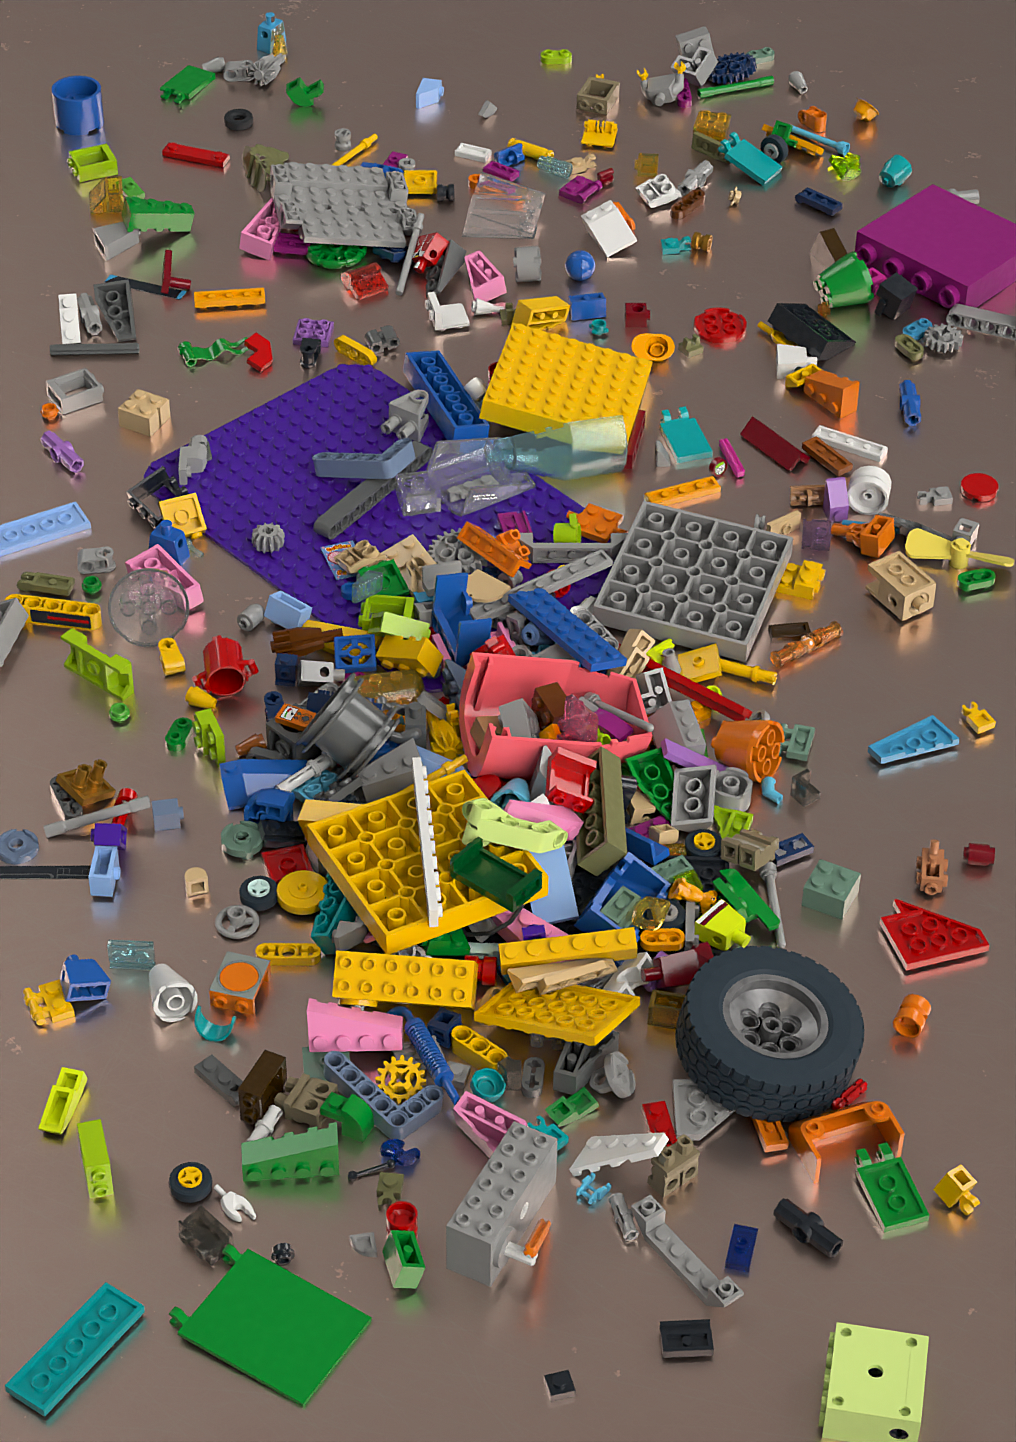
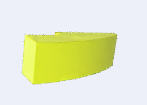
(63, 1100)

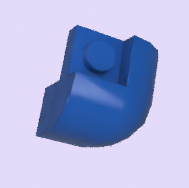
(270, 805)

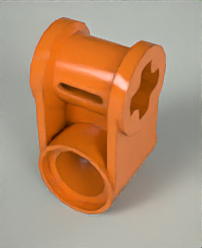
(813, 118)

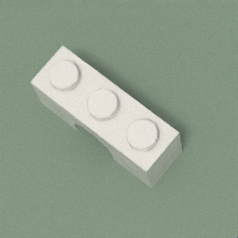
(629, 975)

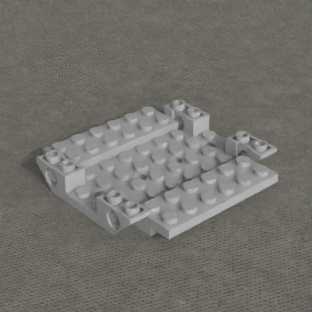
(342, 204)

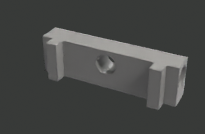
(692, 913)

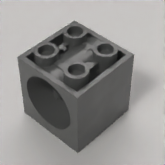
(283, 738)

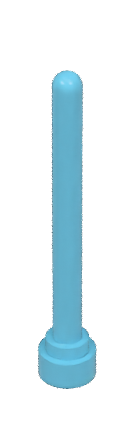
(841, 147)

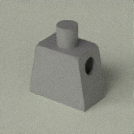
(309, 673)

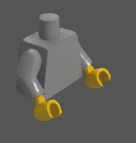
(663, 88)

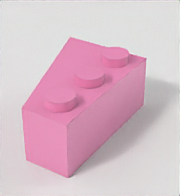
(484, 278)
(483, 1121)

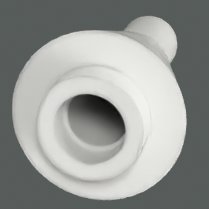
(482, 307)

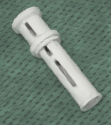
(312, 769)

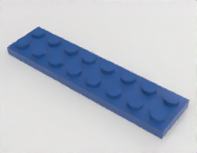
(567, 630)

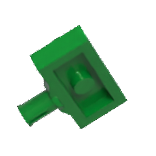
(783, 130)

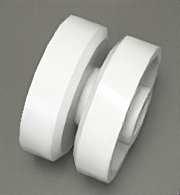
(869, 490)

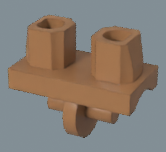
(807, 495)

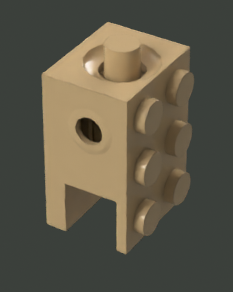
(901, 585)

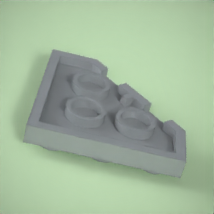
(695, 1111)

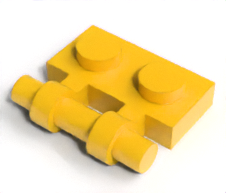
(53, 999)

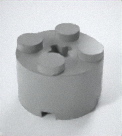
(527, 264)
(733, 789)

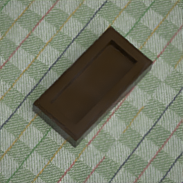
(788, 632)

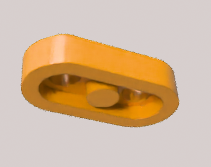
(662, 939)

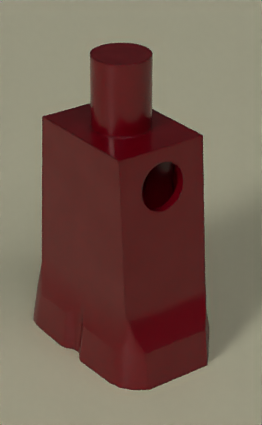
(677, 968)

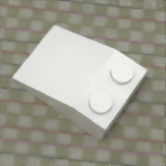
(608, 228)

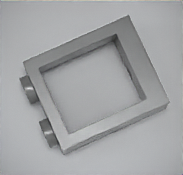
(60, 385)

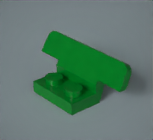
(744, 898)

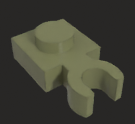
(389, 1188)

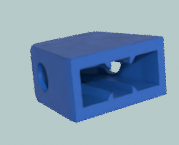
(171, 540)
(83, 980)

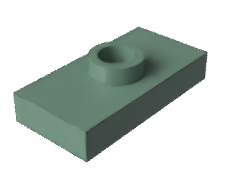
(672, 868)

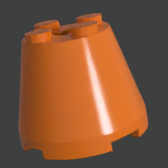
(750, 746)

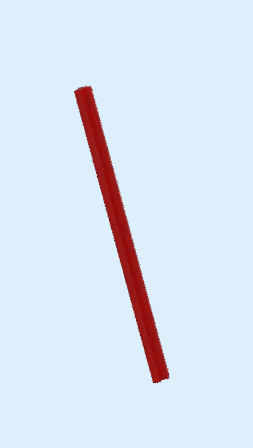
(700, 693)

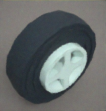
(258, 893)

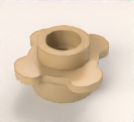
(734, 196)

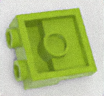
(209, 736)

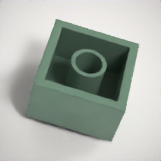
(831, 889)

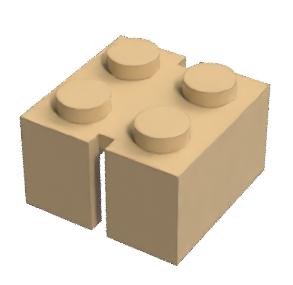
(144, 412)

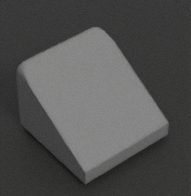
(661, 455)

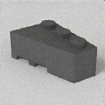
(580, 1062)

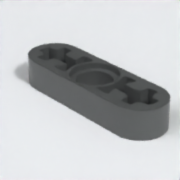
(65, 807)

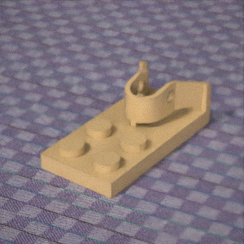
(410, 558)

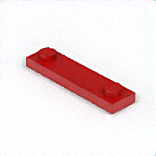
(196, 155)

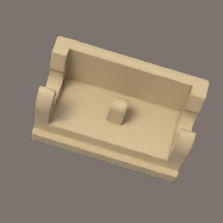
(639, 806)

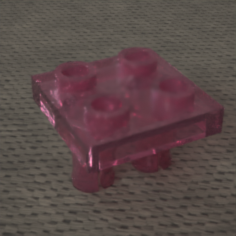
(578, 722)

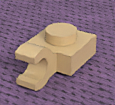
(581, 165)

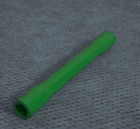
(711, 91)

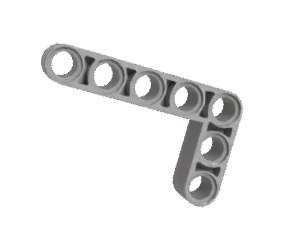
(982, 321)

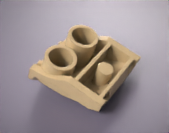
(359, 556)

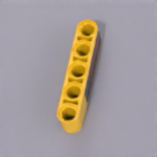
(60, 612)

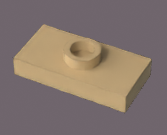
(785, 524)

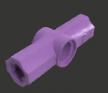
(62, 451)

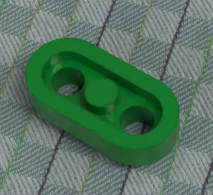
(976, 579)
(179, 734)

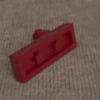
(167, 280)

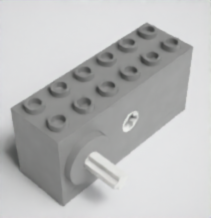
(502, 1205)

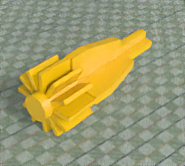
(444, 738)

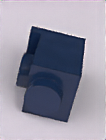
(286, 669)
(442, 1026)

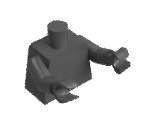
(414, 721)

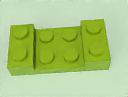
(107, 673)

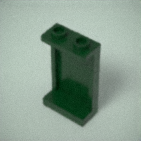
(494, 876)

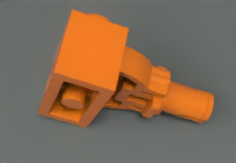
(870, 537)

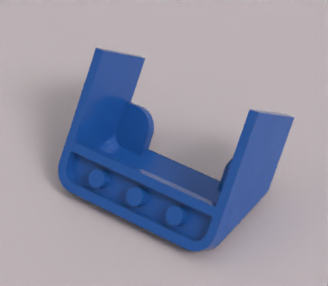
(453, 619)

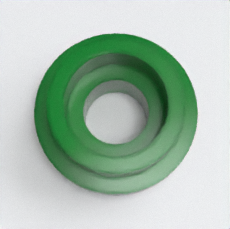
(91, 584)

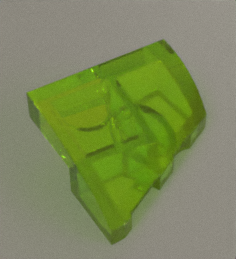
(847, 167)

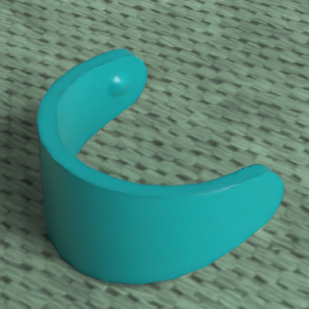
(209, 1030)

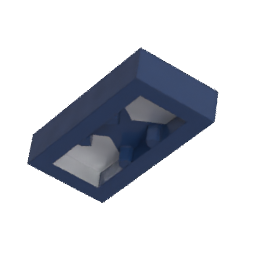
(792, 849)

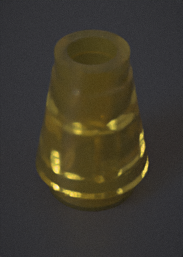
(279, 45)

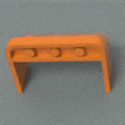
(840, 1121)

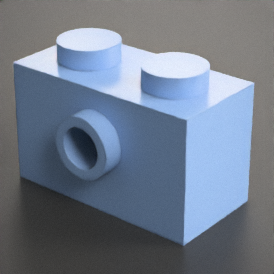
(287, 610)
(104, 871)

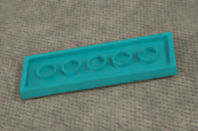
(74, 1349)

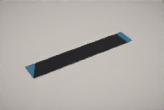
(148, 287)

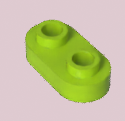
(556, 56)

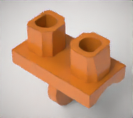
(511, 540)

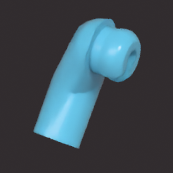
(768, 790)

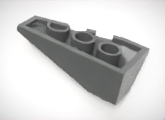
(445, 269)
(117, 307)

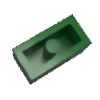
(403, 1259)

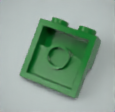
(393, 580)
(449, 944)

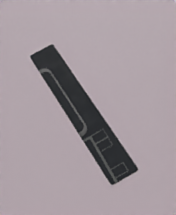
(40, 872)

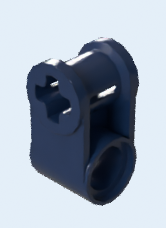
(273, 703)

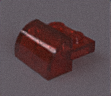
(364, 280)

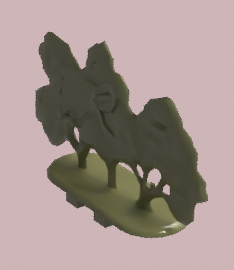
(254, 168)

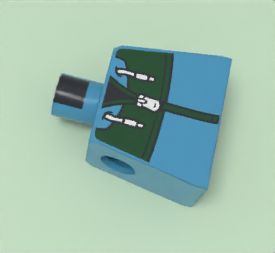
(267, 32)

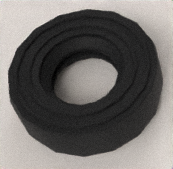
(231, 123)

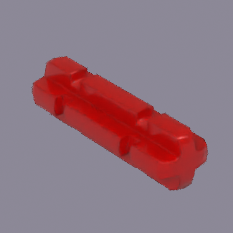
(850, 1094)

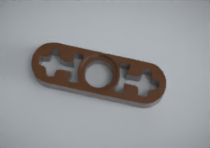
(682, 209)

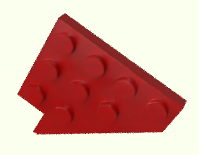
(928, 937)

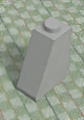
(114, 239)

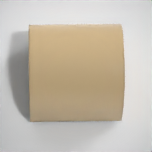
(663, 834)
(196, 881)

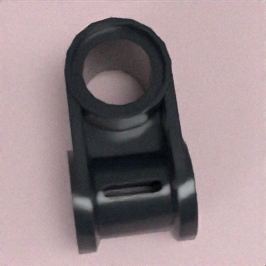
(310, 351)

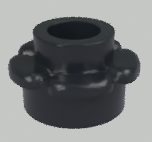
(283, 1253)

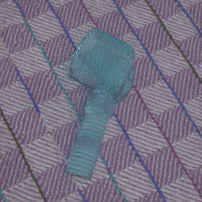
(193, 549)

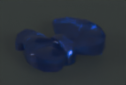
(394, 1149)

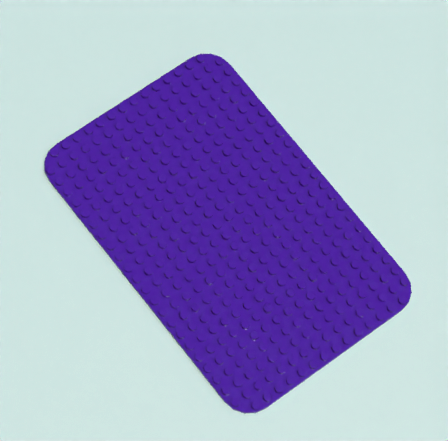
(268, 475)

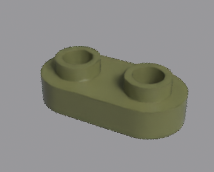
(909, 347)

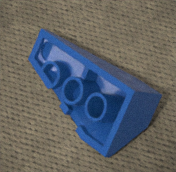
(246, 776)

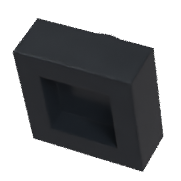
(559, 1385)

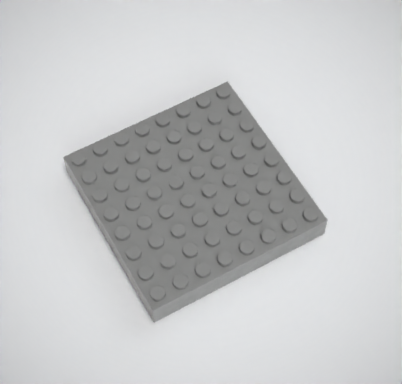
(693, 580)

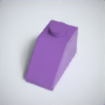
(836, 500)

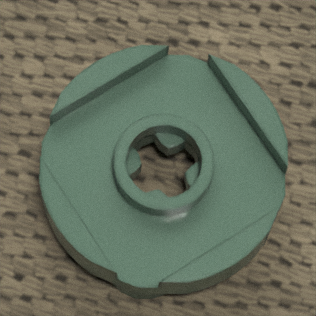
(241, 848)

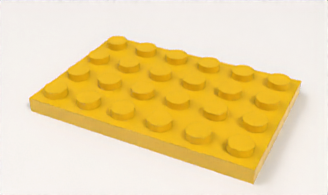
(568, 1013)

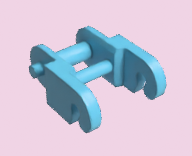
(598, 1194)

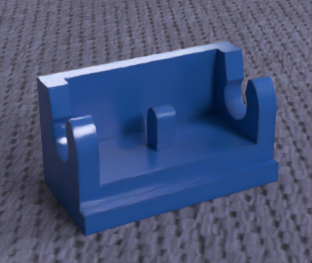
(587, 306)

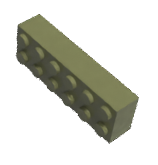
(603, 833)

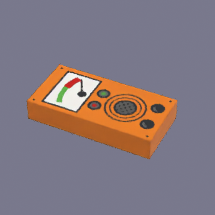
(294, 717)

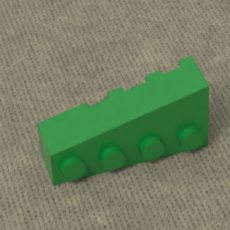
(156, 215)
(292, 1155)

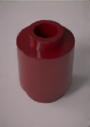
(979, 854)

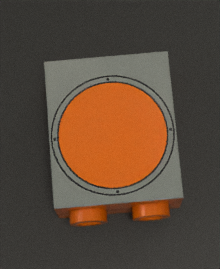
(239, 982)

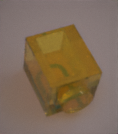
(647, 165)

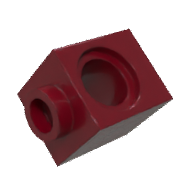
(636, 315)

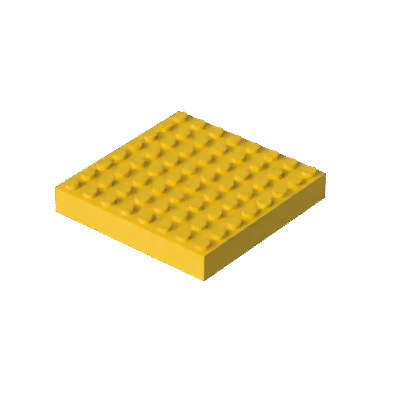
(560, 380)
(379, 867)

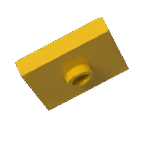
(421, 181)
(700, 663)

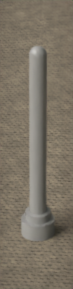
(595, 699)
(768, 873)

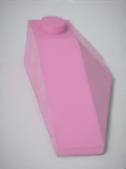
(538, 812)

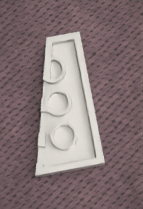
(618, 1149)

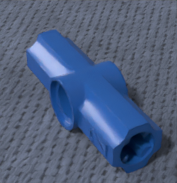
(909, 403)

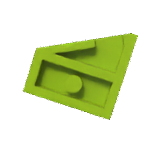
(731, 821)

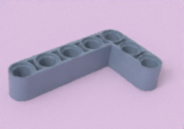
(366, 465)
(351, 1080)

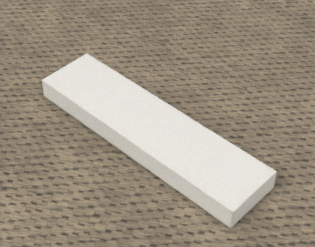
(851, 443)

